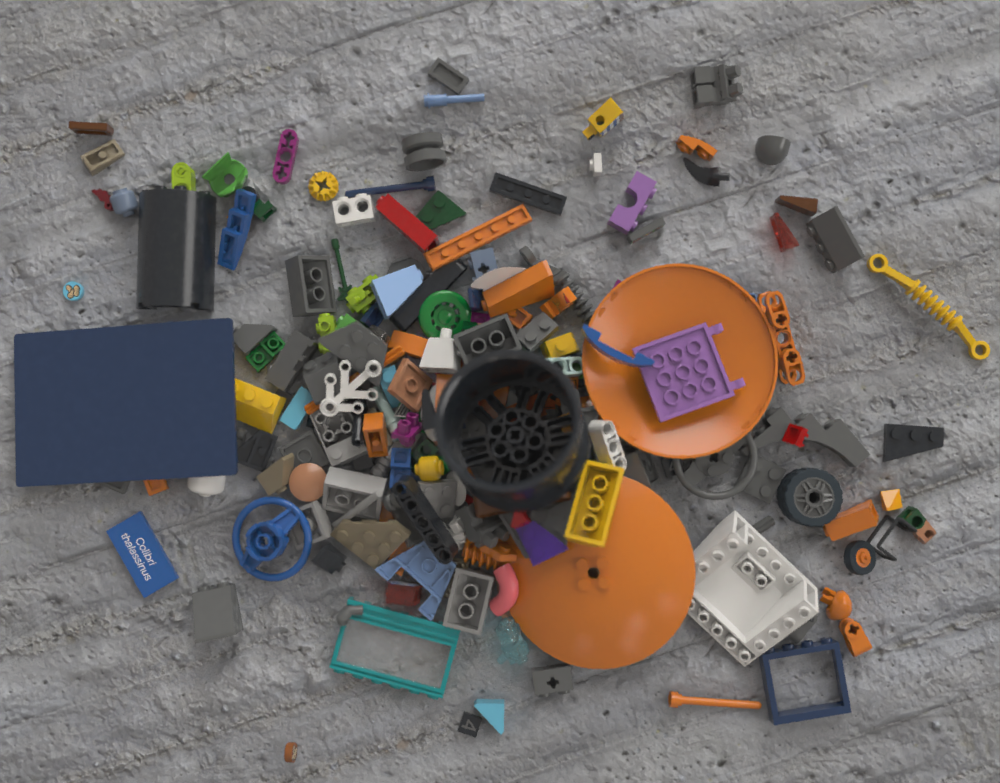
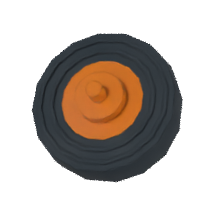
(859, 557)

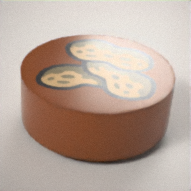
(290, 752)

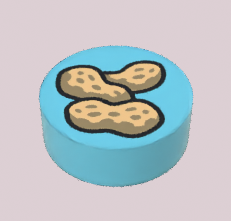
(73, 291)

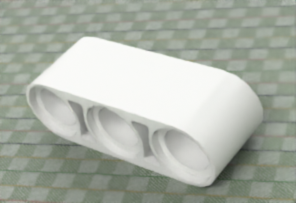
(607, 443)

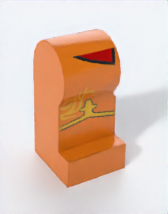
(558, 303)

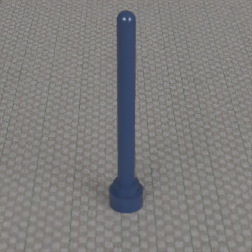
(426, 184)

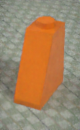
(852, 521)

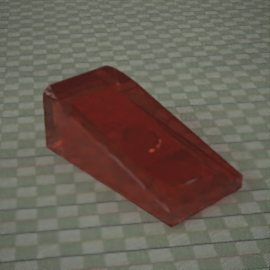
(784, 237)

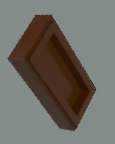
(91, 128)

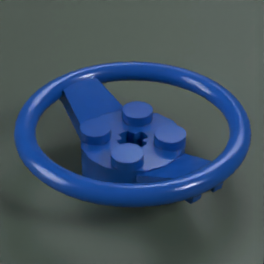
(277, 534)

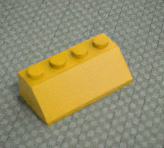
(257, 406)
(594, 504)

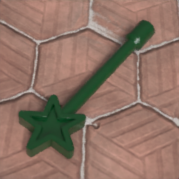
(335, 246)

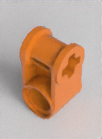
(855, 638)

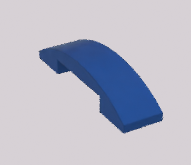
(638, 361)

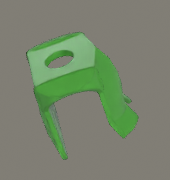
(222, 168)

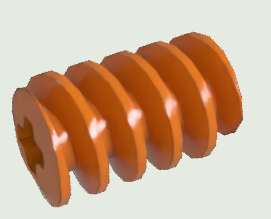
(472, 552)

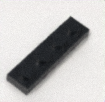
(528, 194)

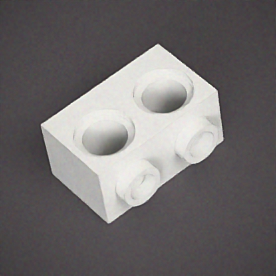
(354, 216)

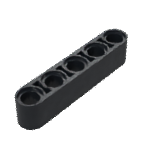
(440, 280)
(425, 509)

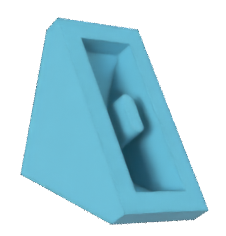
(493, 711)

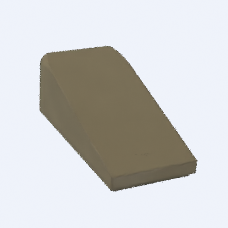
(102, 157)

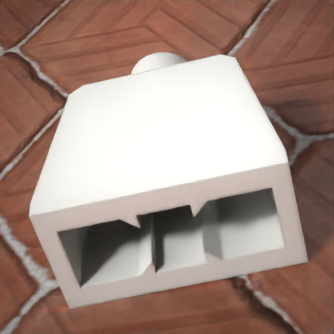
(441, 354)

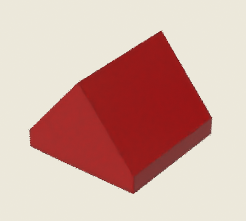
(519, 519)

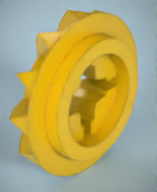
(325, 194)

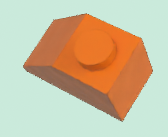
(375, 434)

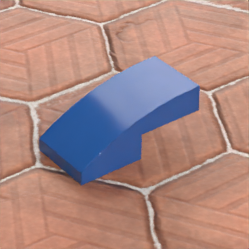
(399, 464)

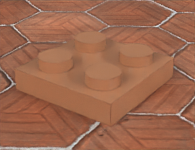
(408, 385)

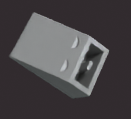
(336, 437)

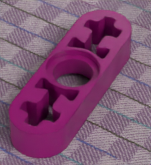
(283, 142)

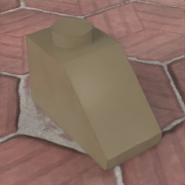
(277, 476)

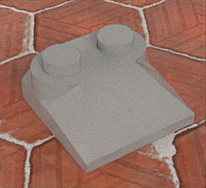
(318, 522)

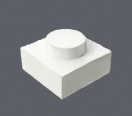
(595, 164)

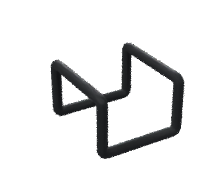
(887, 555)

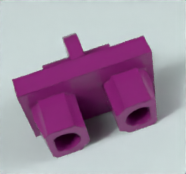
(407, 429)

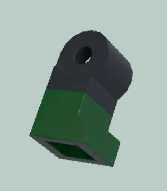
(262, 210)

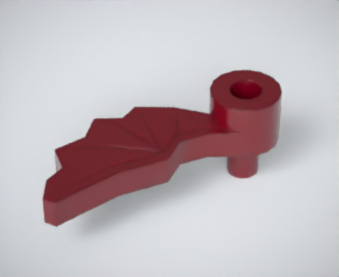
(104, 197)

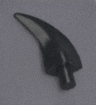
(707, 176)

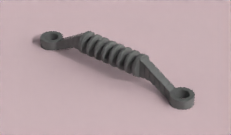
(561, 277)

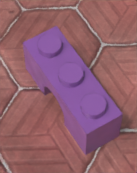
(641, 189)

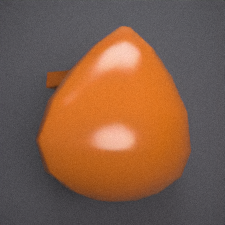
(838, 604)

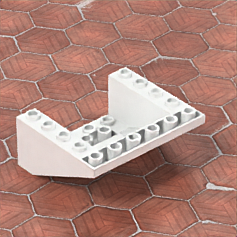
(748, 590)

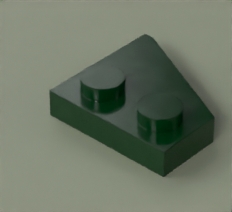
(439, 211)

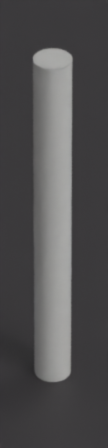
(358, 508)

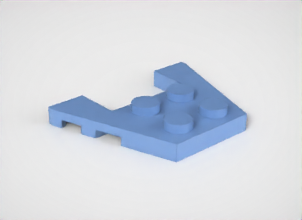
(426, 570)

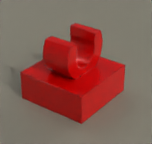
(795, 435)

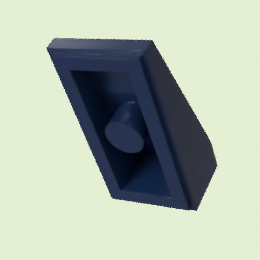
(475, 298)

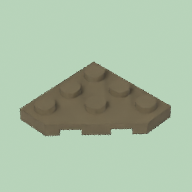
(371, 539)

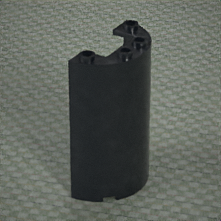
(176, 249)

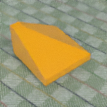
(891, 499)

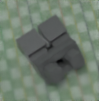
(715, 85)
(482, 530)

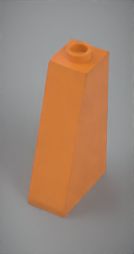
(520, 290)

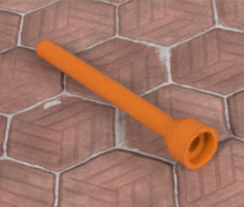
(676, 699)

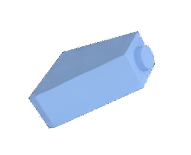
(395, 289)

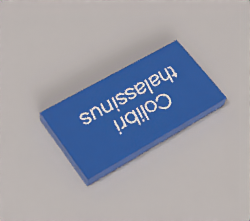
(142, 554)

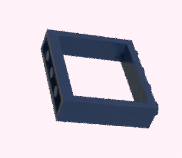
(810, 712)

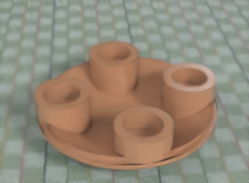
(307, 482)

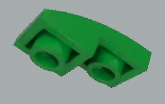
(265, 352)

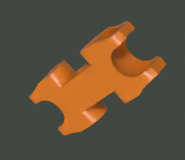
(788, 357)

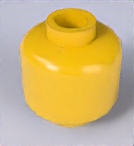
(429, 468)

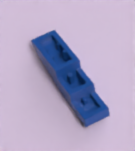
(237, 229)

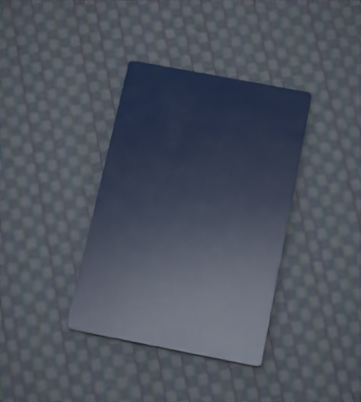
(125, 403)

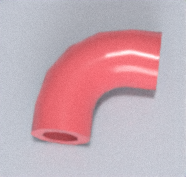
(507, 590)

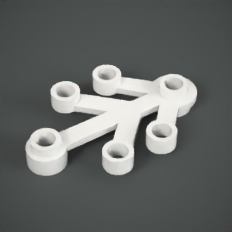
(348, 391)

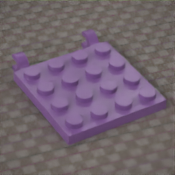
(686, 372)

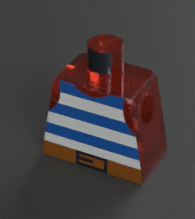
(402, 593)

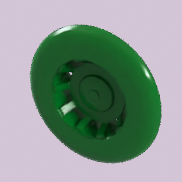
(443, 315)

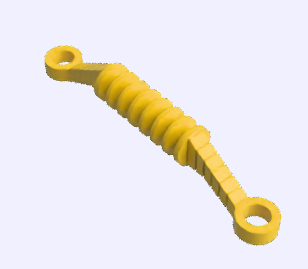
(955, 324)

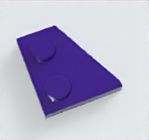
(539, 543)

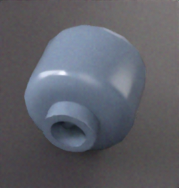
(124, 202)

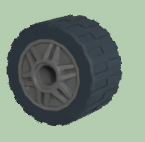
(824, 497)

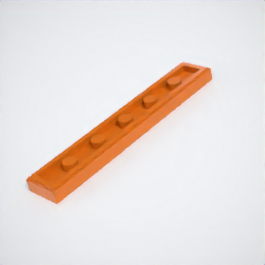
(477, 237)

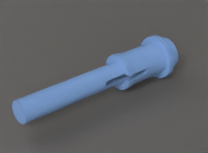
(443, 100)

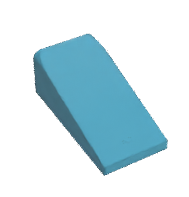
(295, 412)

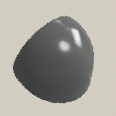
(772, 149)

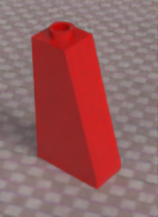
(407, 223)

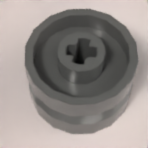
(423, 151)

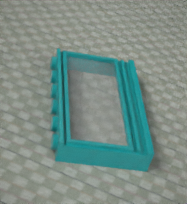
(396, 649)

